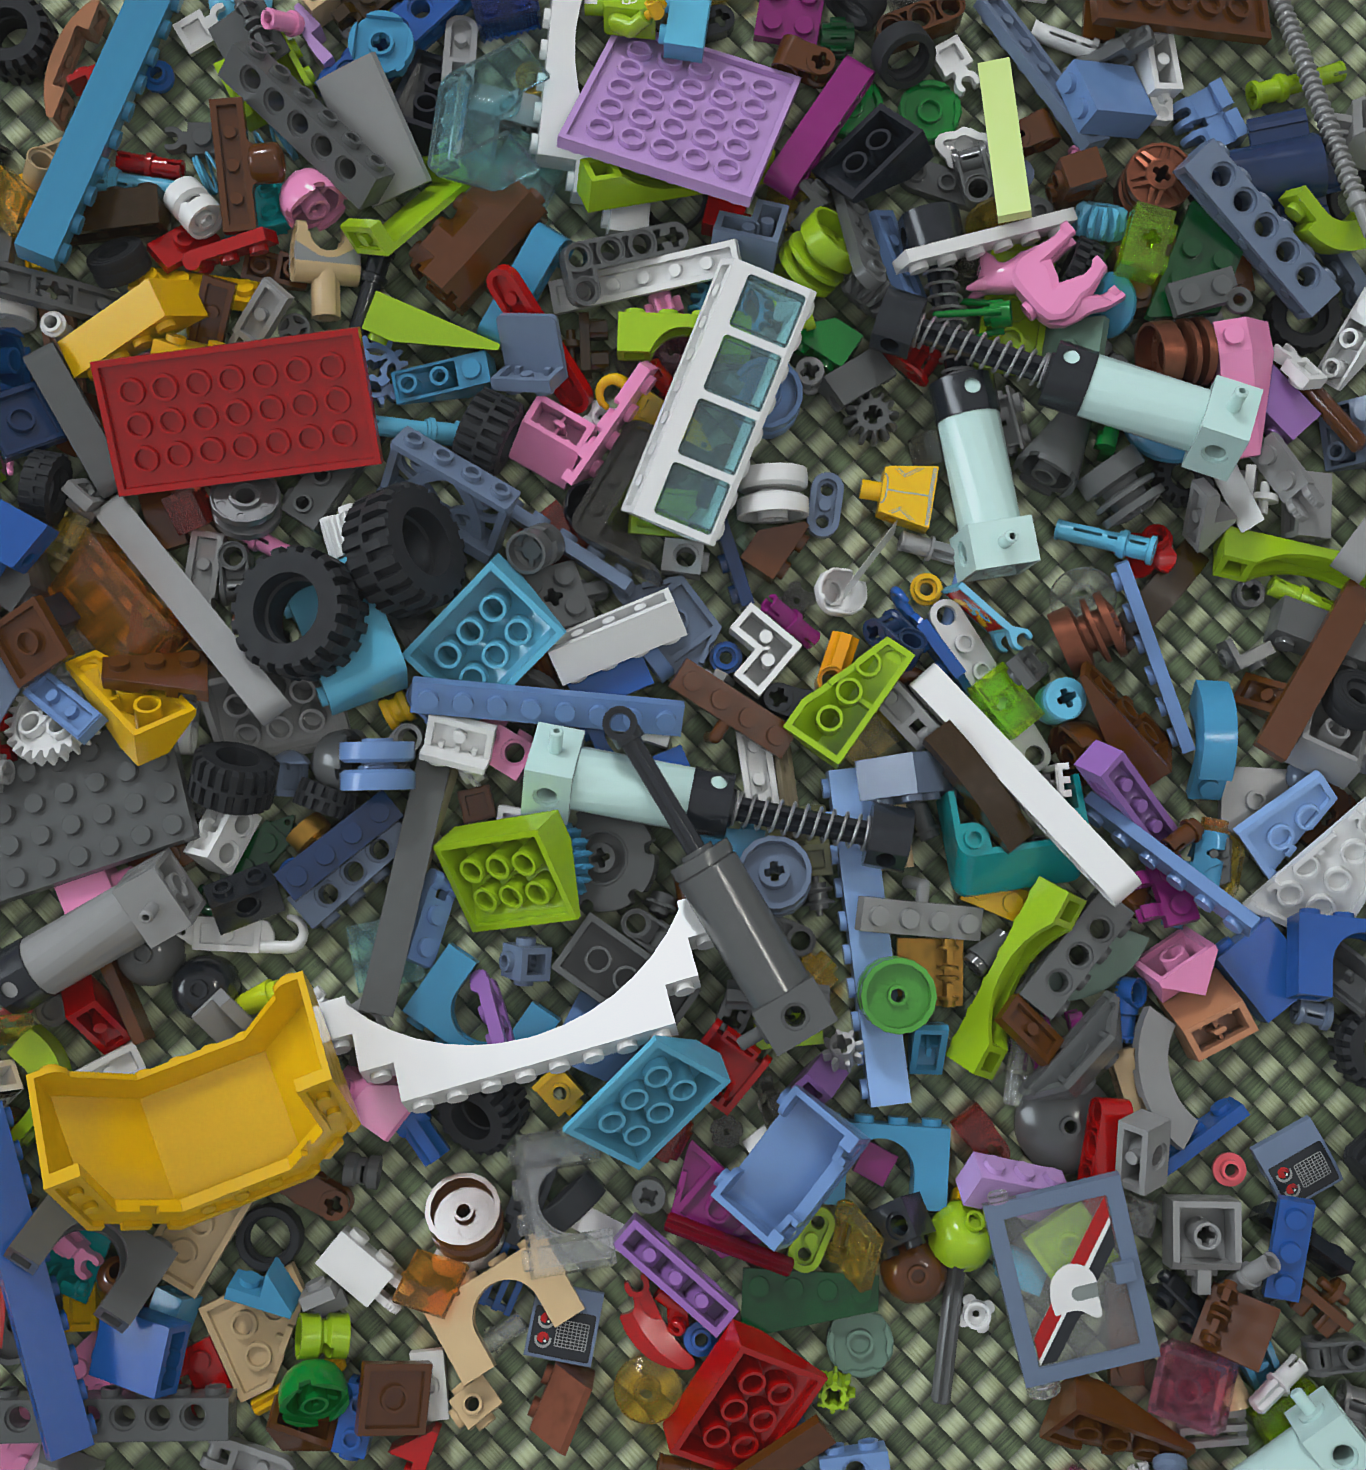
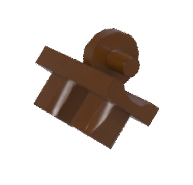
(1331, 1316)

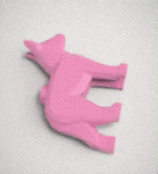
(1037, 284)

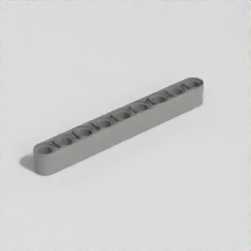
(191, 609)

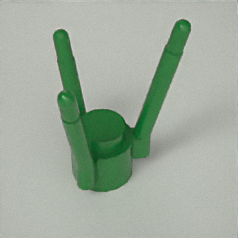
(995, 312)

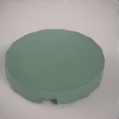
(860, 1344)

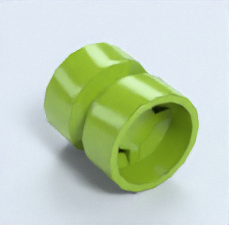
(322, 1336)

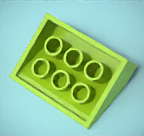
(512, 871)

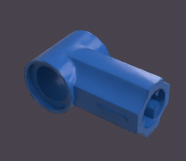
(423, 1137)

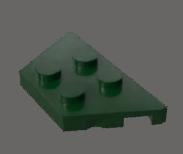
(1196, 250)

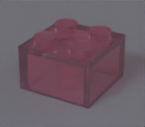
(1193, 1387)

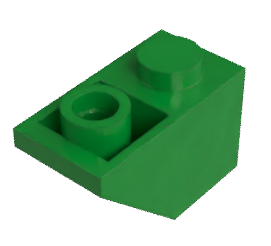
(830, 343)

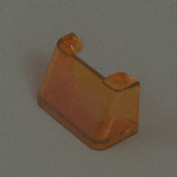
(113, 602)

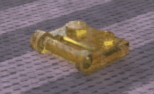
(863, 1246)

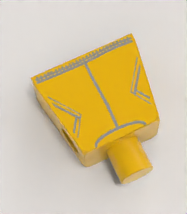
(903, 495)

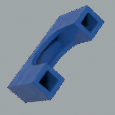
(624, 679)
(1311, 950)

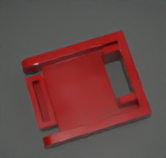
(742, 1065)

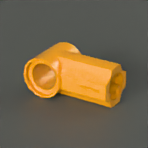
(837, 656)

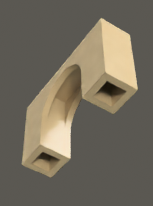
(459, 1329)

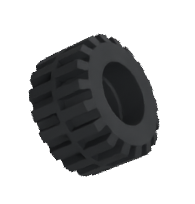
(32, 54)
(488, 430)
(233, 778)
(1349, 1048)
(486, 1120)

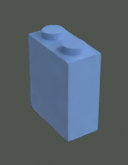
(1105, 99)

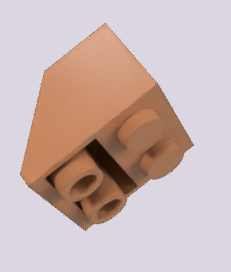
(1209, 1021)

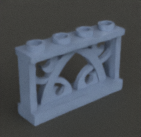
(475, 486)

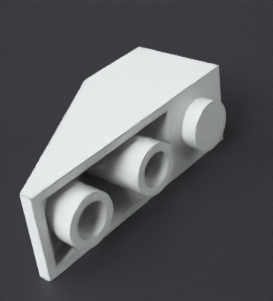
(1348, 348)

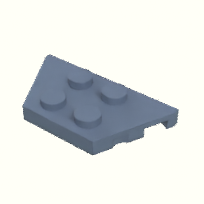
(697, 619)

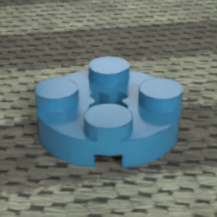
(398, 35)

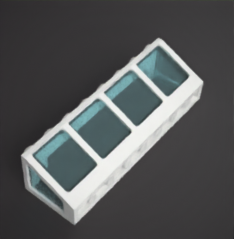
(719, 401)

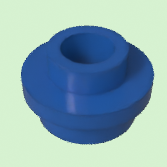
(163, 83)
(726, 647)
(689, 1340)

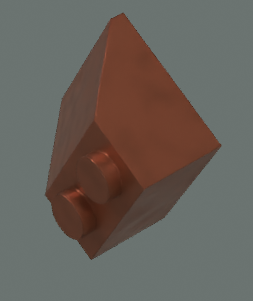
(561, 1404)

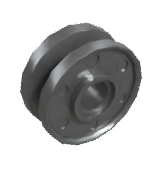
(246, 508)

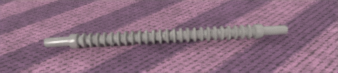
(1321, 109)

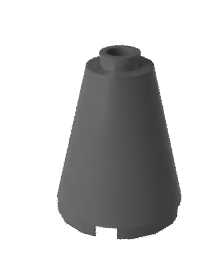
(1055, 456)

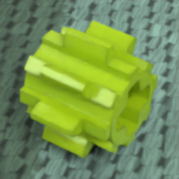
(832, 1399)

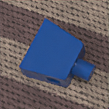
(22, 538)

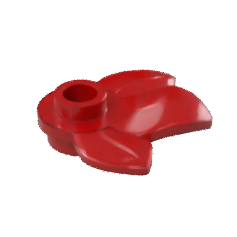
(1165, 556)

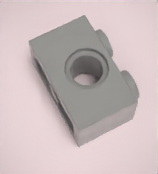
(1143, 1151)

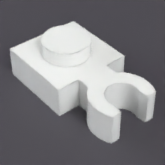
(194, 29)
(953, 62)
(1301, 371)

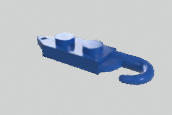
(935, 645)

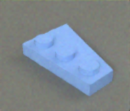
(1279, 825)

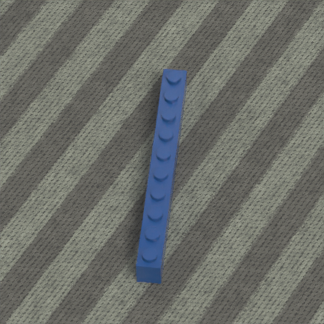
(36, 1320)

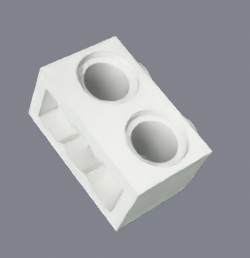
(222, 840)

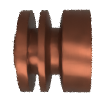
(1138, 177)
(1179, 349)
(1088, 633)

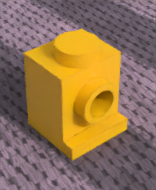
(545, 1088)

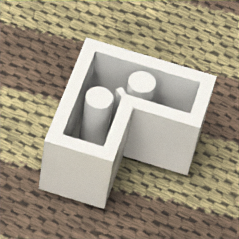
(770, 648)

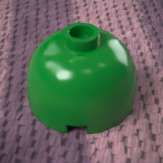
(312, 1392)

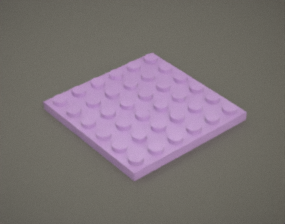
(681, 119)

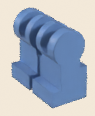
(1212, 110)

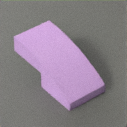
(315, 38)

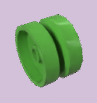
(911, 1009)

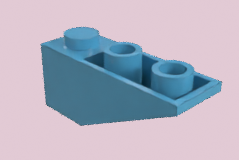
(444, 379)

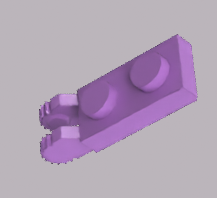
(492, 1008)

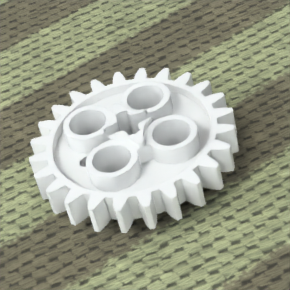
(37, 735)

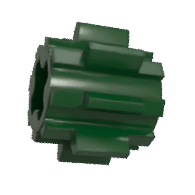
(838, 37)

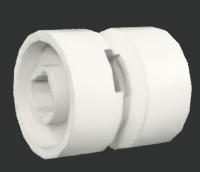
(193, 207)

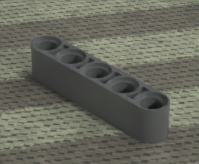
(73, 414)

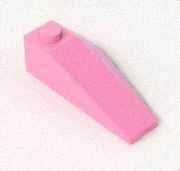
(1247, 357)

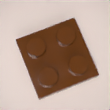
(32, 642)
(393, 1398)

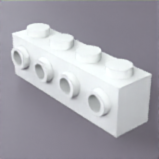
(617, 637)

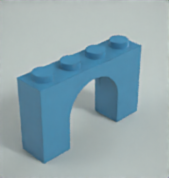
(436, 996)
(926, 1148)

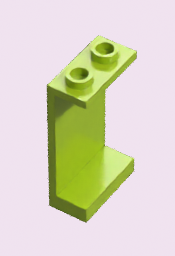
(383, 239)

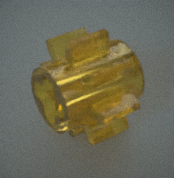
(821, 968)

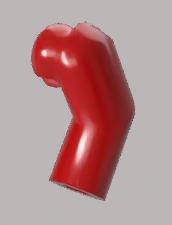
(676, 1316)

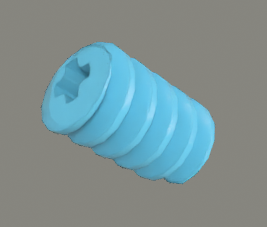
(1072, 697)

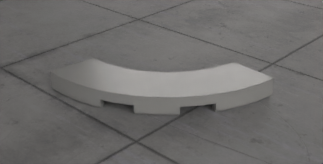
(1153, 1075)

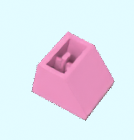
(550, 440)

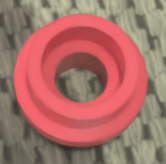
(1219, 1165)

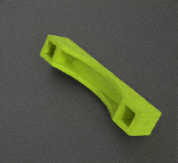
(612, 187)
(1257, 555)
(1043, 918)

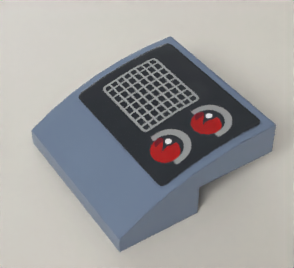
(1296, 1160)
(572, 1340)

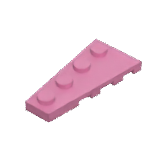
(592, 452)

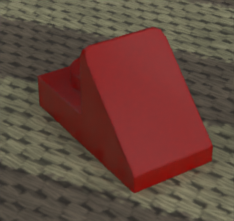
(416, 1447)

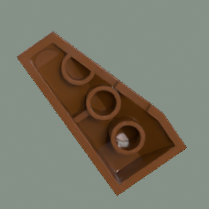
(1125, 729)
(1100, 1416)

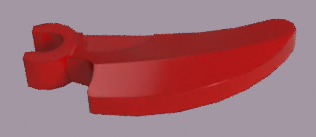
(650, 1332)

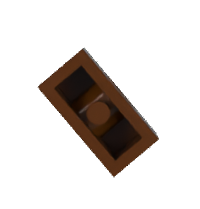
(1076, 179)

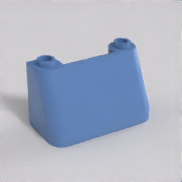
(790, 1169)

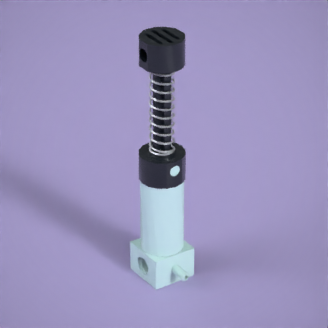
(1080, 382)
(967, 410)
(601, 782)

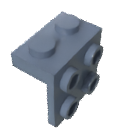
(530, 354)

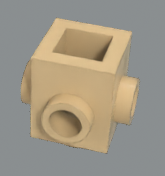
(488, 1403)

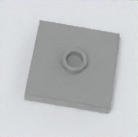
(1249, 792)

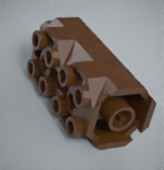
(480, 236)

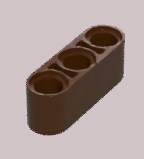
(928, 11)

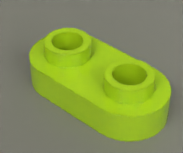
(814, 1239)

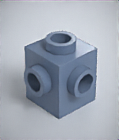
(525, 961)

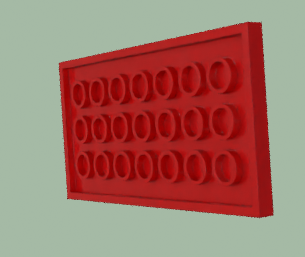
(238, 411)

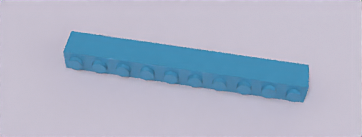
(94, 132)

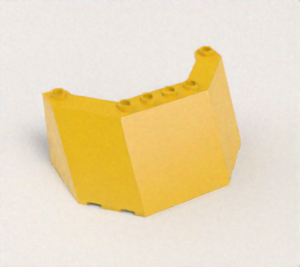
(199, 1128)

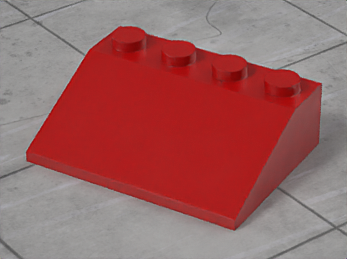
(741, 1399)

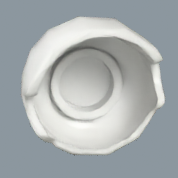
(830, 592)

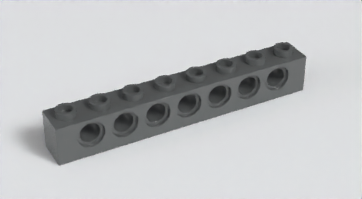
(147, 1426)

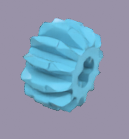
(1100, 221)

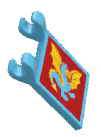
(986, 617)

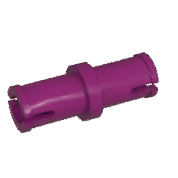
(790, 620)

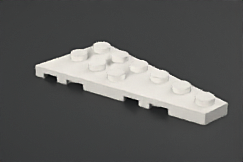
(1322, 876)

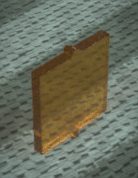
(430, 1283)

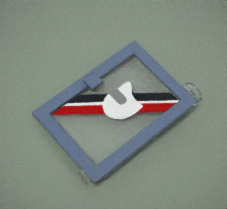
(1070, 1280)

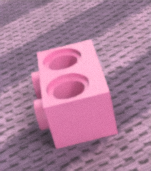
(504, 740)

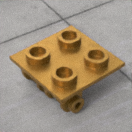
(943, 962)

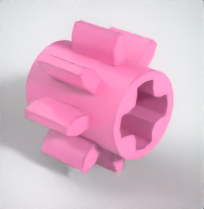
(664, 300)

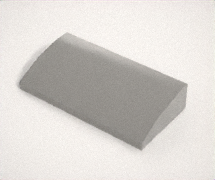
(368, 107)

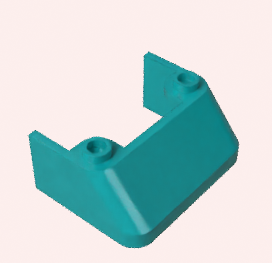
(983, 869)

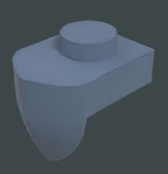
(292, 767)

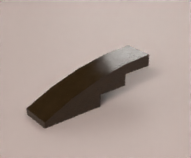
(979, 786)

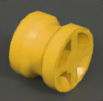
(396, 710)

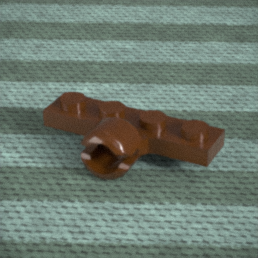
(241, 164)

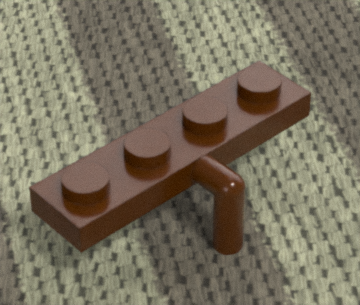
(730, 709)

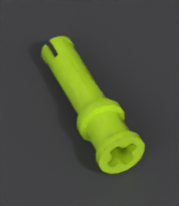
(1282, 86)

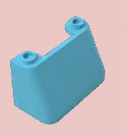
(373, 670)

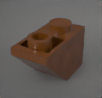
(771, 549)

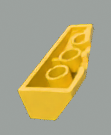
(140, 723)

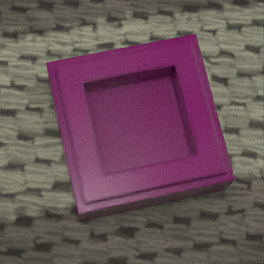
(875, 1163)

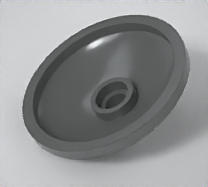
(1042, 1131)

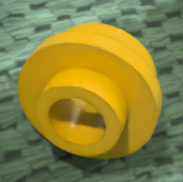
(930, 580)

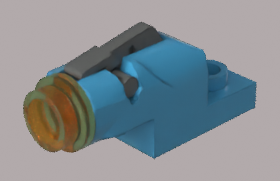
(1212, 853)

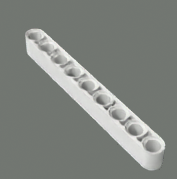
(1028, 787)

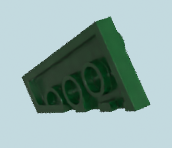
(802, 1299)

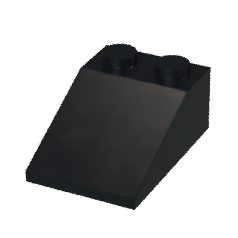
(418, 96)
(875, 156)

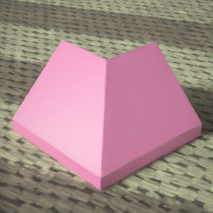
(1178, 964)

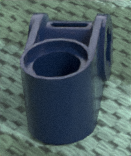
(898, 630)

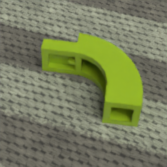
(1319, 228)
(33, 1051)

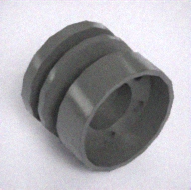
(1120, 487)

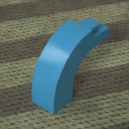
(1216, 739)

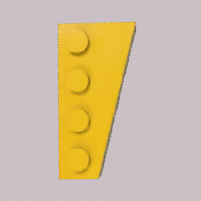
(133, 323)

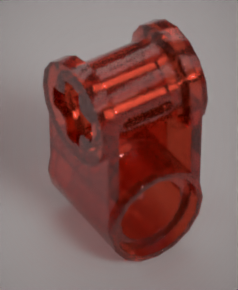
(979, 1131)

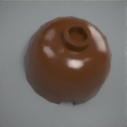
(1071, 741)
(914, 1274)

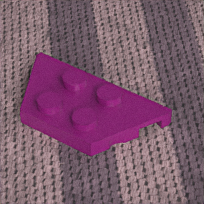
(694, 1198)

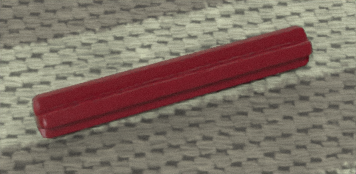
(729, 1244)

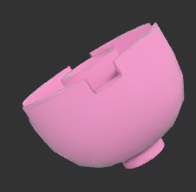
(311, 198)

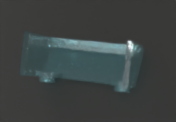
(468, 119)

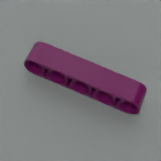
(819, 127)

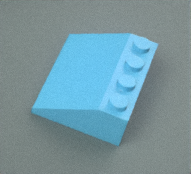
(487, 630)
(650, 1099)

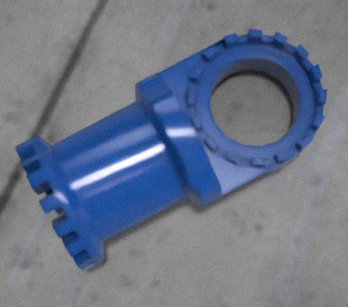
(1130, 1003)

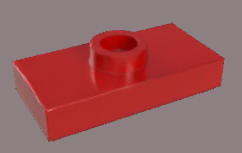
(171, 247)

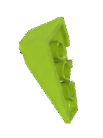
(406, 324)
(842, 708)

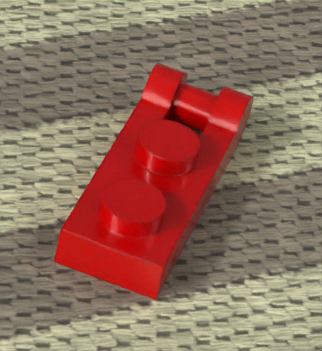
(227, 251)

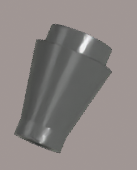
(982, 955)

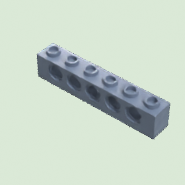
(1259, 251)

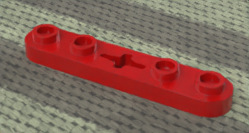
(515, 297)

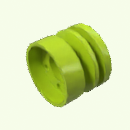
(817, 253)

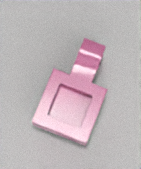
(77, 1247)

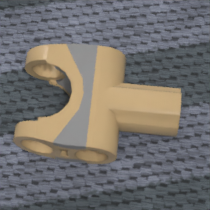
(324, 270)

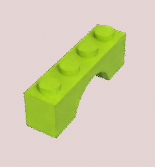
(644, 332)

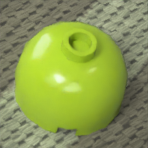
(960, 1237)

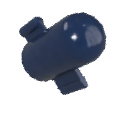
(1284, 158)

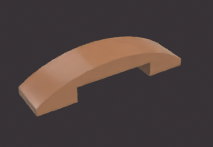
(84, 25)

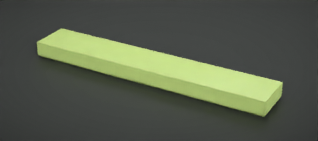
(1004, 140)

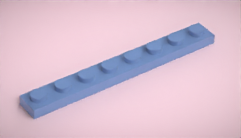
(543, 705)

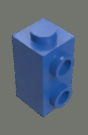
(345, 1440)

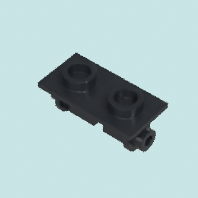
(1170, 1296)

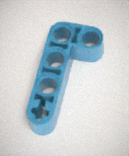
(535, 265)

